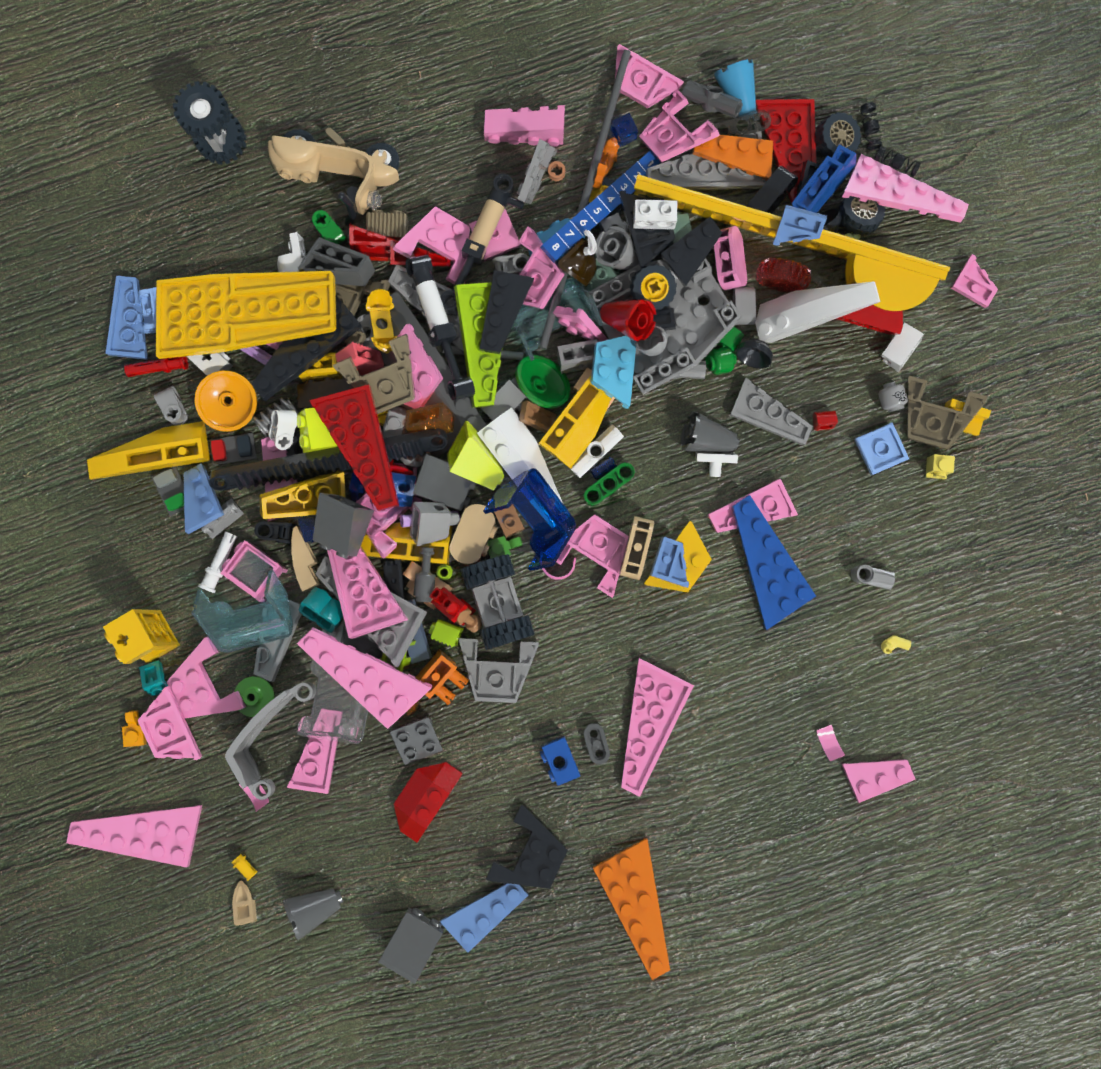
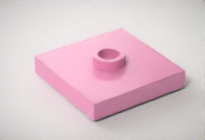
(503, 239)

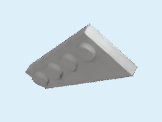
(271, 654)

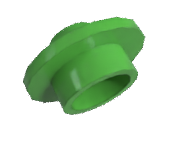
(262, 691)

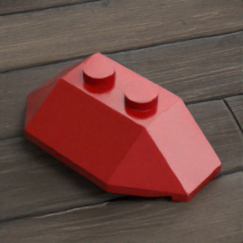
(424, 797)

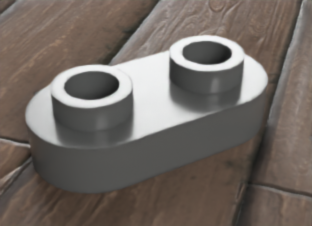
(596, 743)

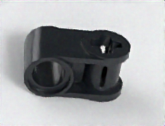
(279, 532)

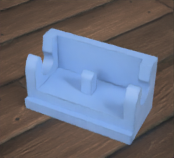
(148, 300)

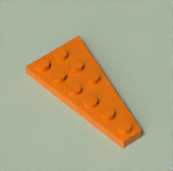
(633, 893)

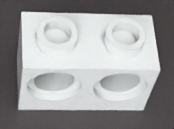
(655, 214)

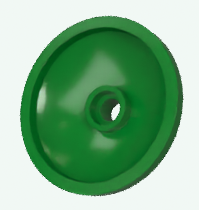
(542, 382)

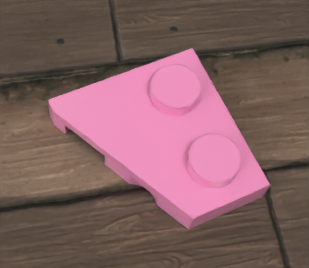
(974, 283)

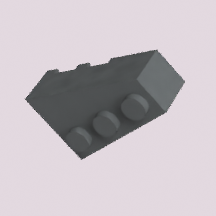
(346, 264)

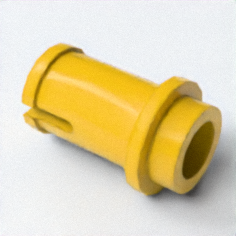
(244, 867)

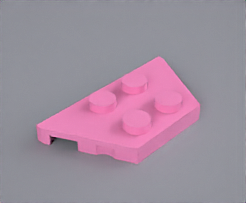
(645, 81)
(578, 323)
(167, 729)

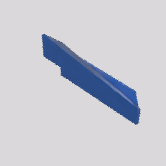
(826, 180)

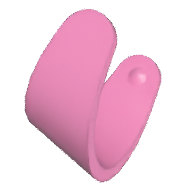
(563, 577)

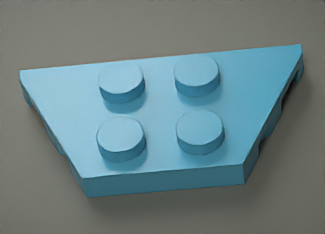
(614, 368)

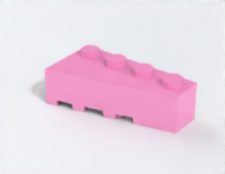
(525, 126)

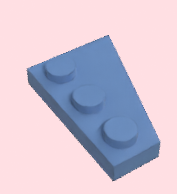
(200, 500)

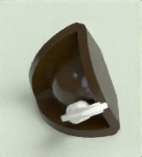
(580, 260)

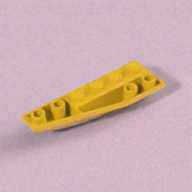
(576, 424)
(156, 450)
(406, 547)

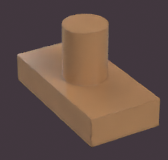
(536, 416)

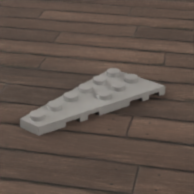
(702, 174)

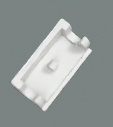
(902, 347)

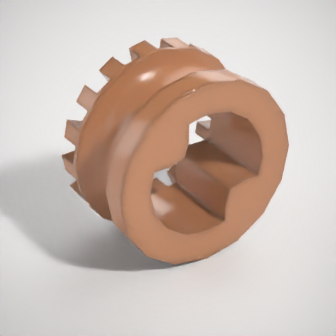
(552, 175)

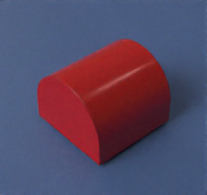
(824, 420)

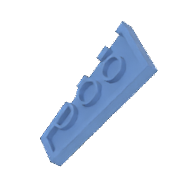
(126, 325)
(477, 919)

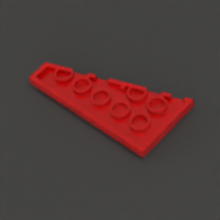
(791, 132)
(358, 434)

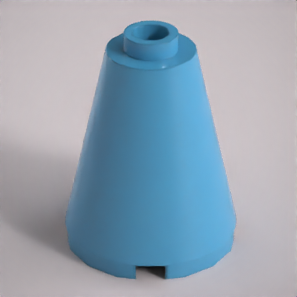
(739, 83)

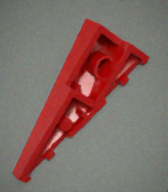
(381, 248)

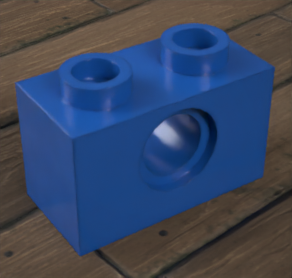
(566, 772)

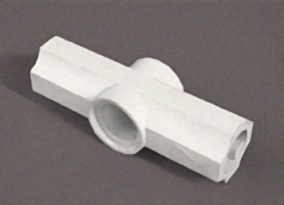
(605, 442)

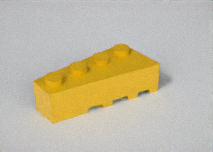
(300, 497)

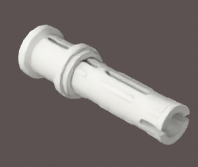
(213, 572)

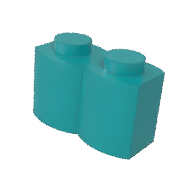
(322, 609)

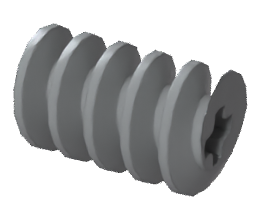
(265, 421)

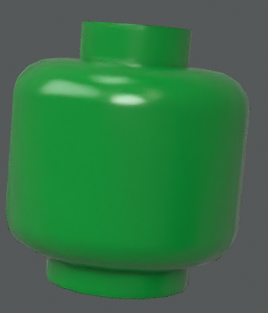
(720, 361)

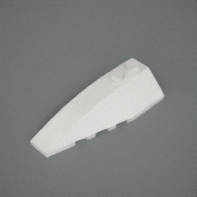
(810, 308)
(515, 447)

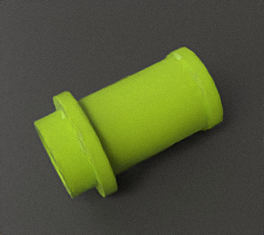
(439, 572)

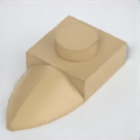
(243, 905)

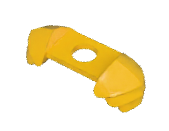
(379, 306)

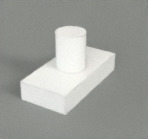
(716, 460)

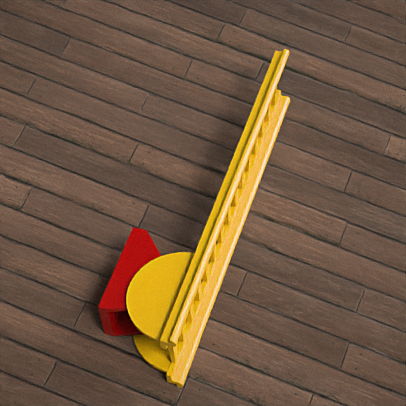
(899, 277)

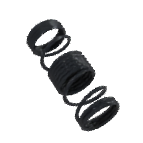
(871, 126)
(897, 161)

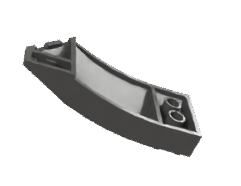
(460, 408)

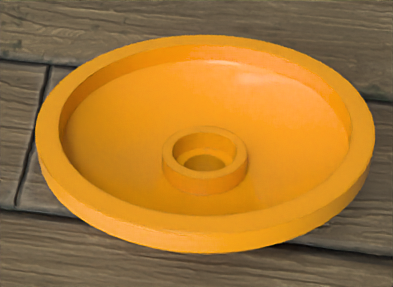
(211, 400)

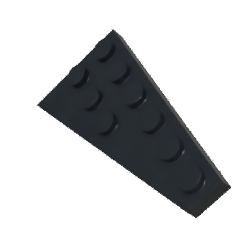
(299, 354)

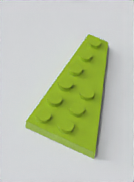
(480, 365)

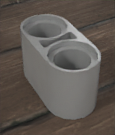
(745, 303)

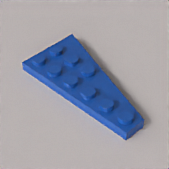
(773, 573)

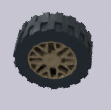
(837, 130)
(861, 216)

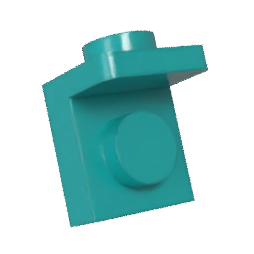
(153, 678)

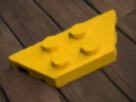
(695, 556)

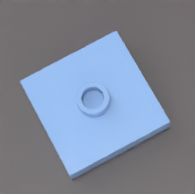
(881, 449)

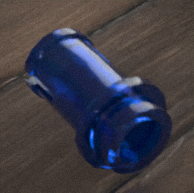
(603, 468)

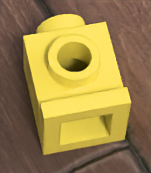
(939, 466)

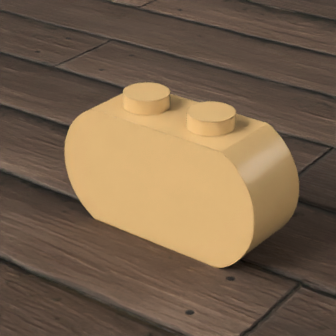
(473, 535)
(637, 548)

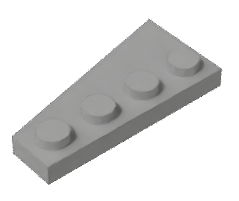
(769, 414)

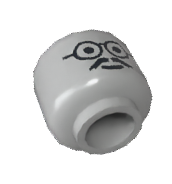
(892, 397)

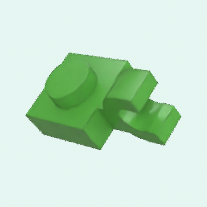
(501, 546)

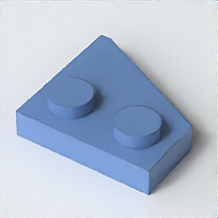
(799, 225)
(670, 563)

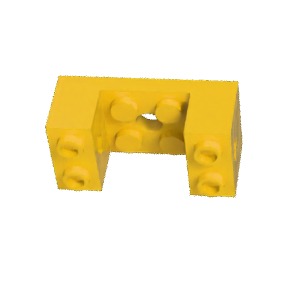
(147, 634)

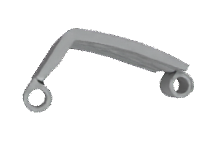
(238, 754)

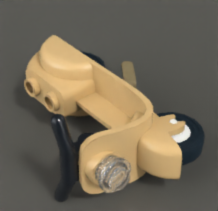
(302, 159)

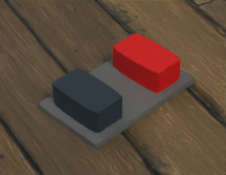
(233, 449)

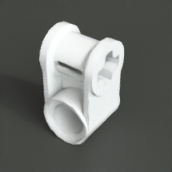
(282, 428)

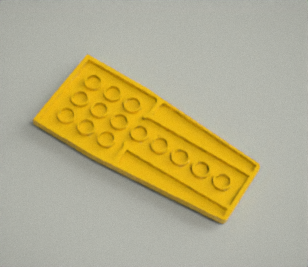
(241, 310)

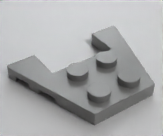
(535, 171)
(497, 680)

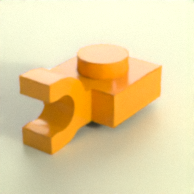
(132, 732)

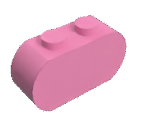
(730, 259)

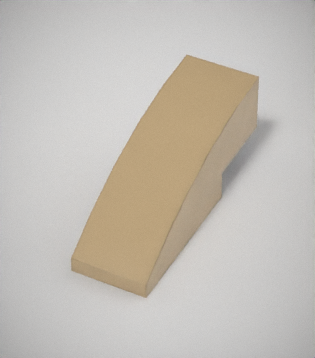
(303, 560)

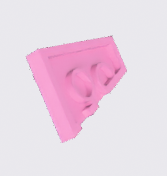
(875, 778)

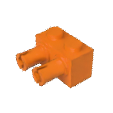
(437, 672)

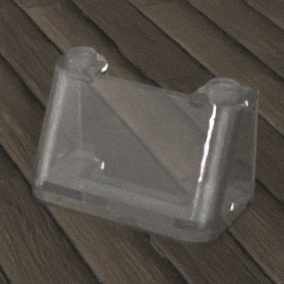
(334, 712)

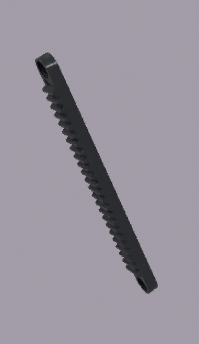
(320, 461)

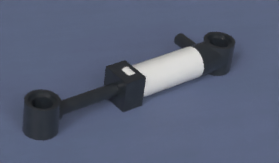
(441, 331)

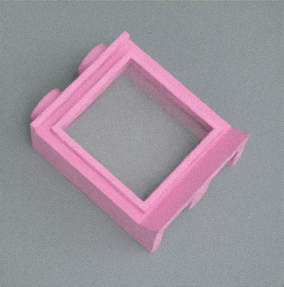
(250, 569)

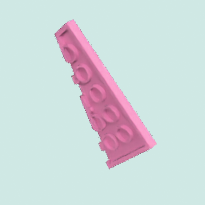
(899, 191)
(370, 681)
(151, 835)

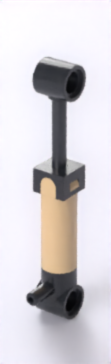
(475, 247)

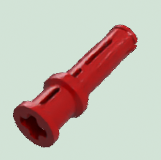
(158, 365)

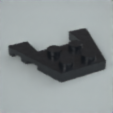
(538, 860)

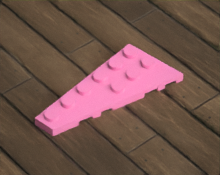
(363, 595)
(654, 712)

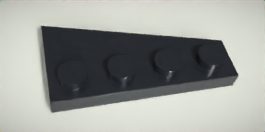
(504, 304)

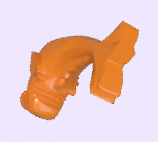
(607, 161)

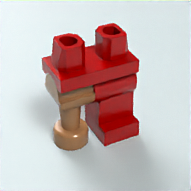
(455, 609)

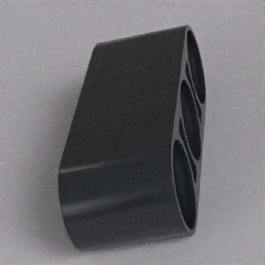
(774, 190)

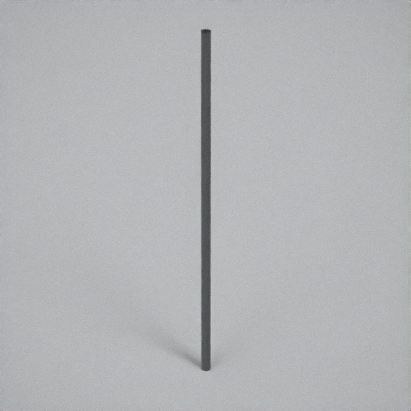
(588, 185)

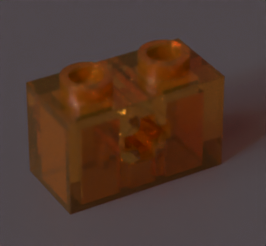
(429, 418)

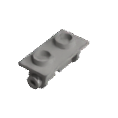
(231, 514)

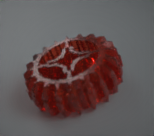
(783, 275)

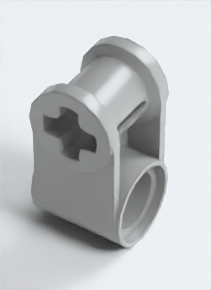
(510, 263)
(171, 404)

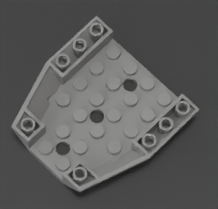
(697, 326)

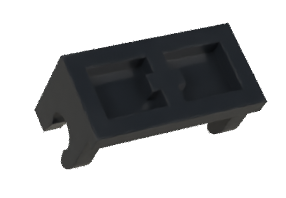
(394, 577)

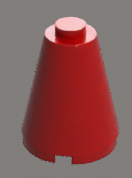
(630, 317)

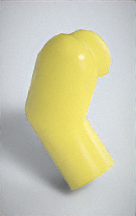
(893, 642)

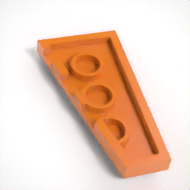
(740, 153)

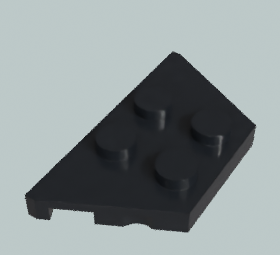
(647, 242)

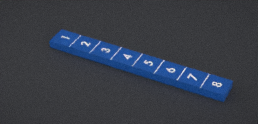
(597, 209)

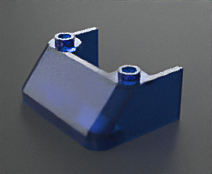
(541, 510)

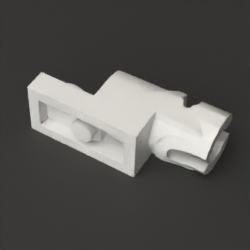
(291, 261)

